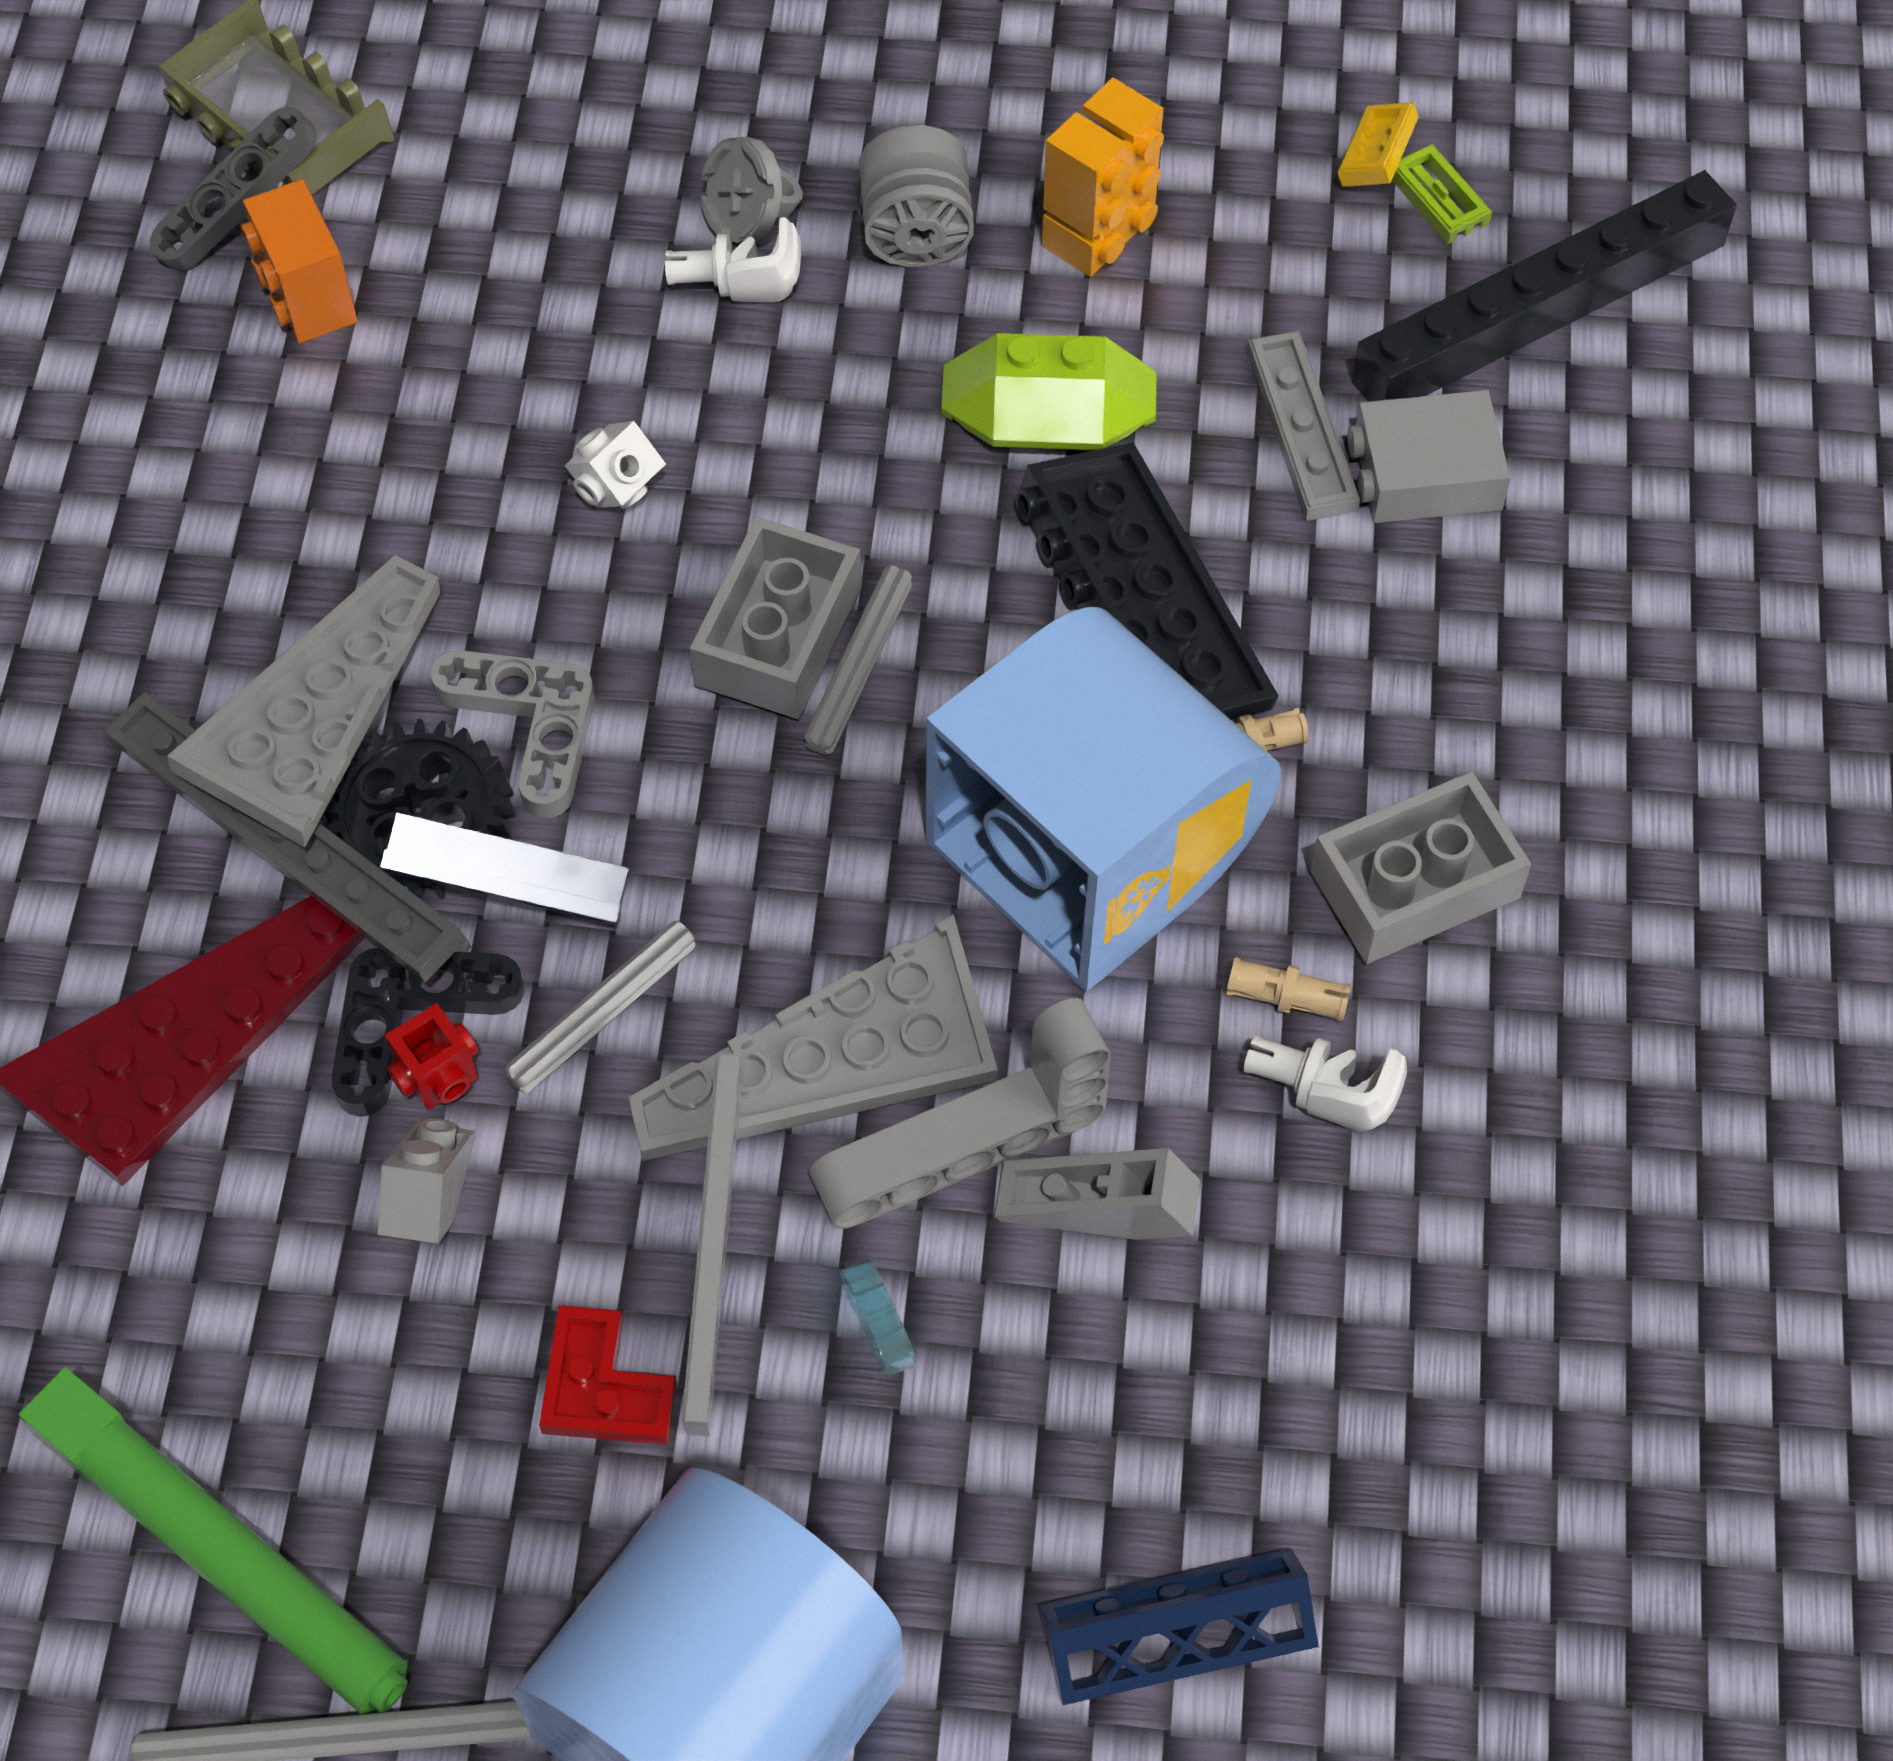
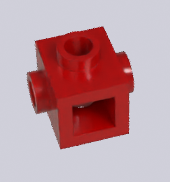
(432, 1058)

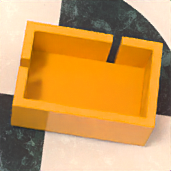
(1102, 179)

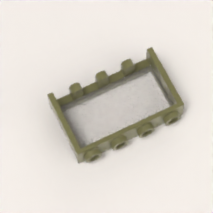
(245, 72)

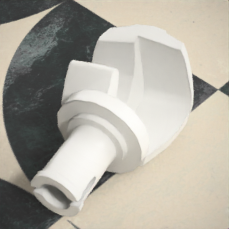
(741, 271)
(1321, 1081)

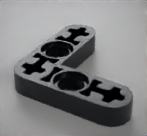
(387, 1005)

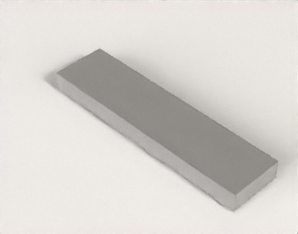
(1303, 426)

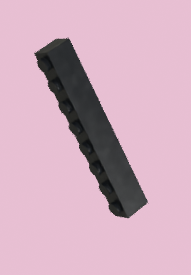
(1544, 291)

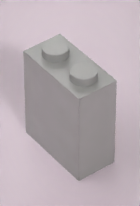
(1429, 456)

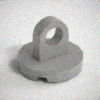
(746, 189)

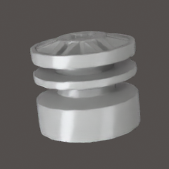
(916, 196)

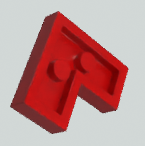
(587, 1393)

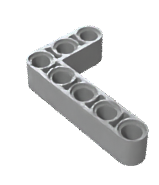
(975, 1131)

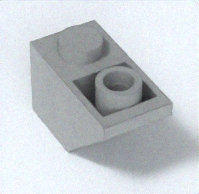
(424, 1181)

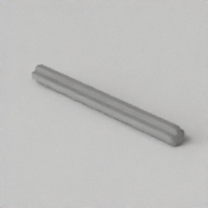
(336, 1735)

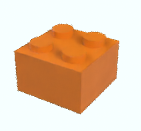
(298, 262)

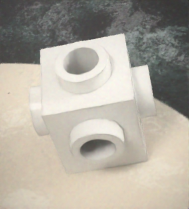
(614, 465)

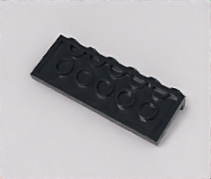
(1127, 553)

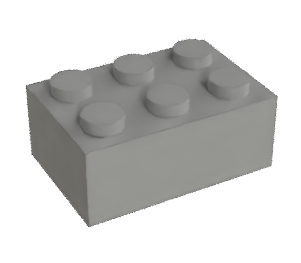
(776, 617)
(1419, 867)

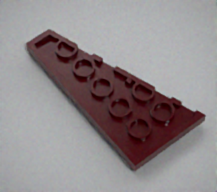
(157, 1056)

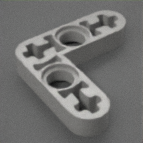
(548, 714)

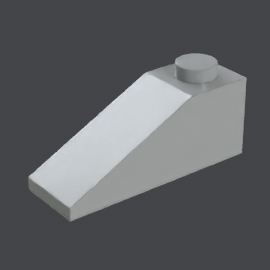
(1102, 1194)

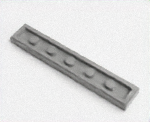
(712, 1246)

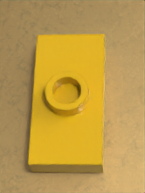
(1378, 144)

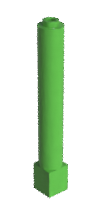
(215, 1543)

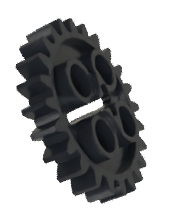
(409, 765)

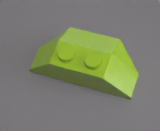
(1049, 391)

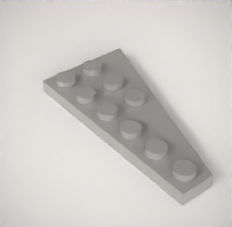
(301, 720)
(848, 1048)

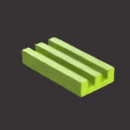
(1432, 197)

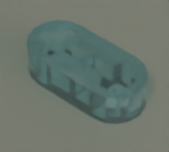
(878, 1318)

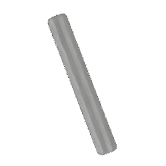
(858, 660)
(600, 1007)

